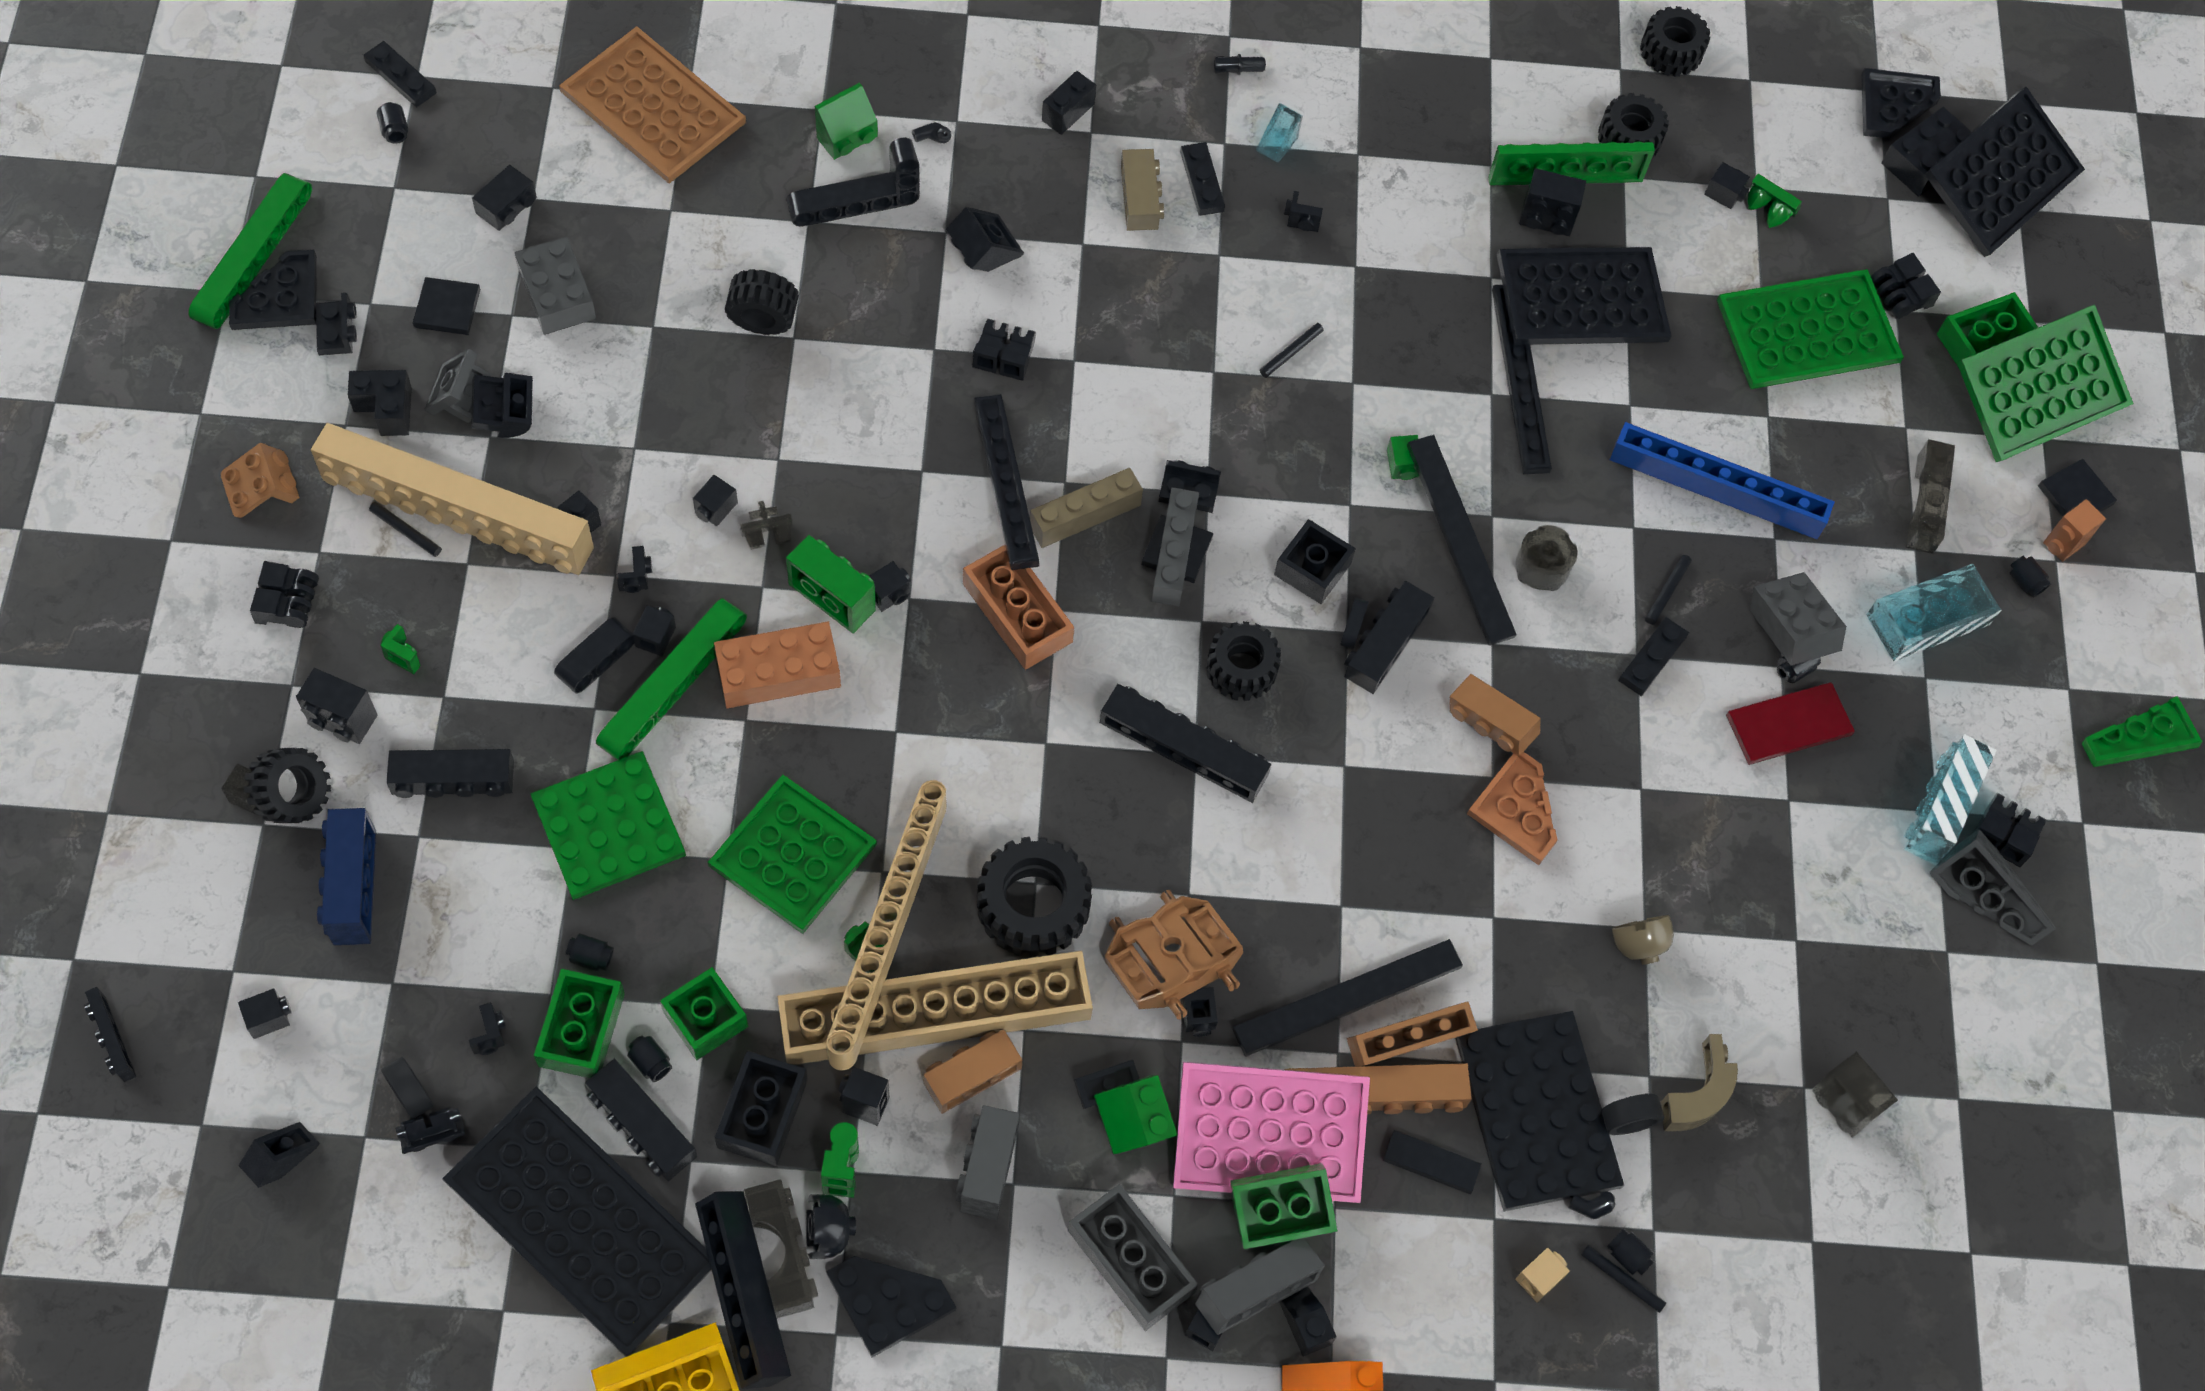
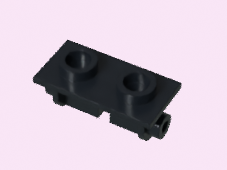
(444, 1127)

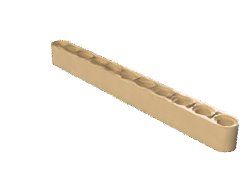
(884, 932)

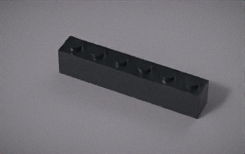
(1185, 742)
(742, 1289)

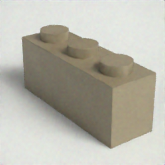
(1141, 189)

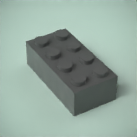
(1132, 1257)

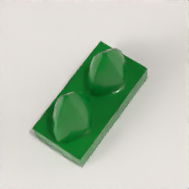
(1783, 203)

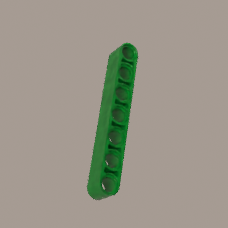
(250, 250)
(670, 680)

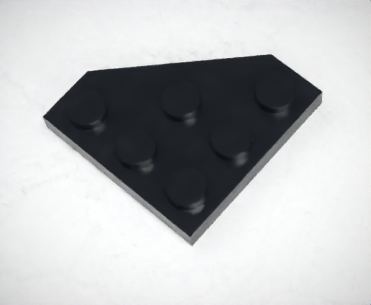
(1895, 100)
(279, 295)
(888, 1301)

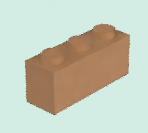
(1494, 715)
(972, 1070)

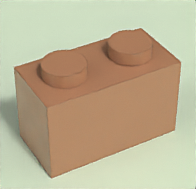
(2074, 530)

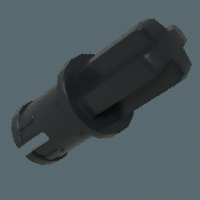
(1239, 64)

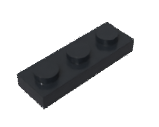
(400, 74)
(1202, 179)
(1653, 656)
(108, 1035)

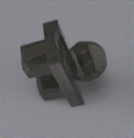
(754, 530)

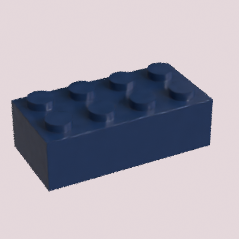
(347, 876)

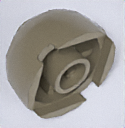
(1644, 938)

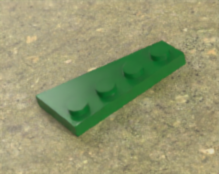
(2153, 733)

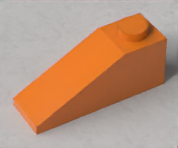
(1333, 1376)

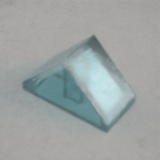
(1280, 133)

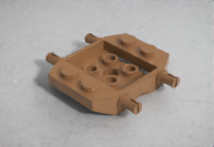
(1205, 953)

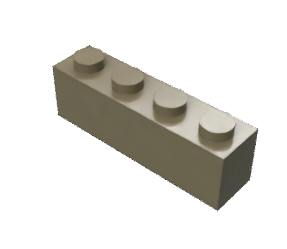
(1086, 507)

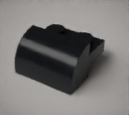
(502, 404)

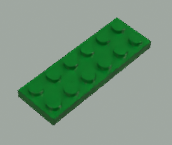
(1586, 161)

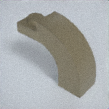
(1696, 1108)

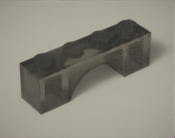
(1930, 514)
(770, 1211)

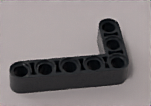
(861, 195)

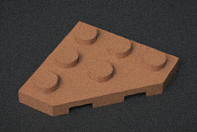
(1518, 808)

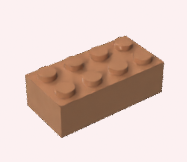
(1018, 607)
(777, 664)

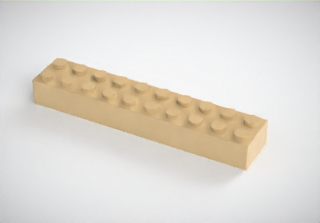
(453, 499)
(945, 1006)

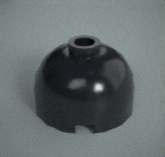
(828, 1226)

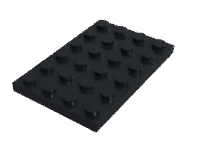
(2004, 171)
(1583, 295)
(1539, 1111)

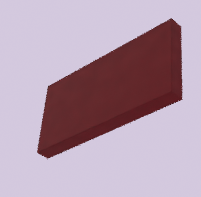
(1790, 723)

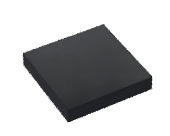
(446, 306)
(2073, 486)
(1198, 548)

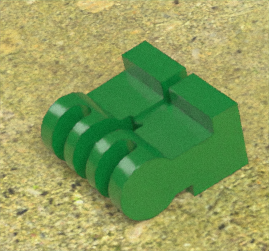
(837, 1173)

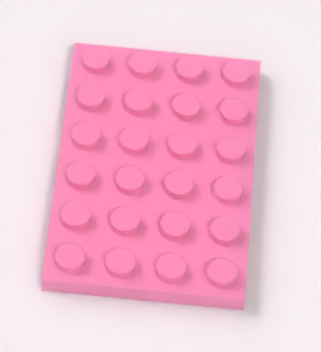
(1269, 1121)

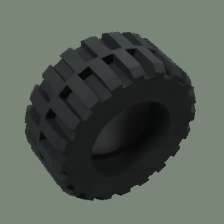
(1042, 861)

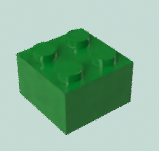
(704, 1013)

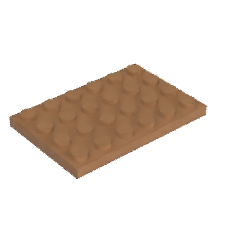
(652, 104)

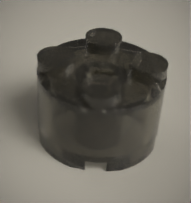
(1546, 558)

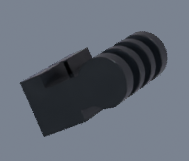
(1915, 289)
(1013, 356)
(272, 599)
(2017, 840)

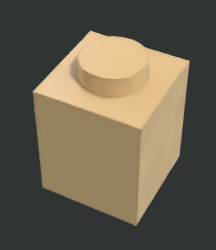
(1543, 1274)

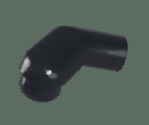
(932, 131)
(1594, 1208)

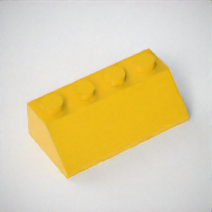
(680, 1364)

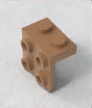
(257, 477)

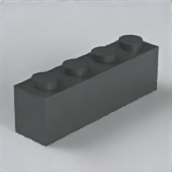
(1175, 547)
(1258, 1284)

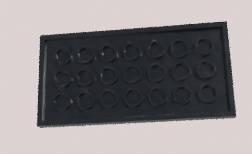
(580, 1221)

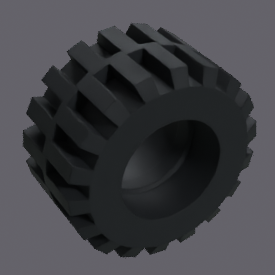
(1678, 26)
(1636, 113)
(761, 302)
(1245, 640)
(310, 782)

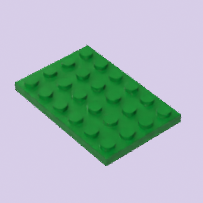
(1809, 329)
(2045, 383)

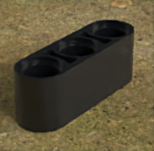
(594, 655)

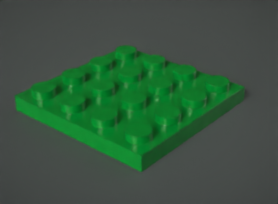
(608, 825)
(792, 853)

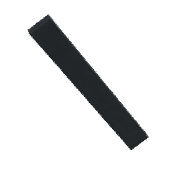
(1523, 394)
(1006, 482)
(1461, 540)
(1347, 997)

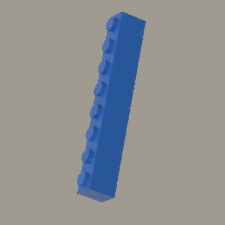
(1722, 480)

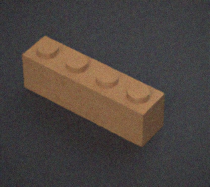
(1412, 1034)

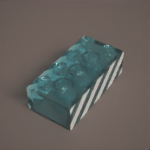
(1933, 612)
(1949, 799)

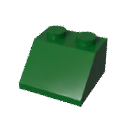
(845, 121)
(1135, 1114)

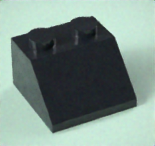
(983, 239)

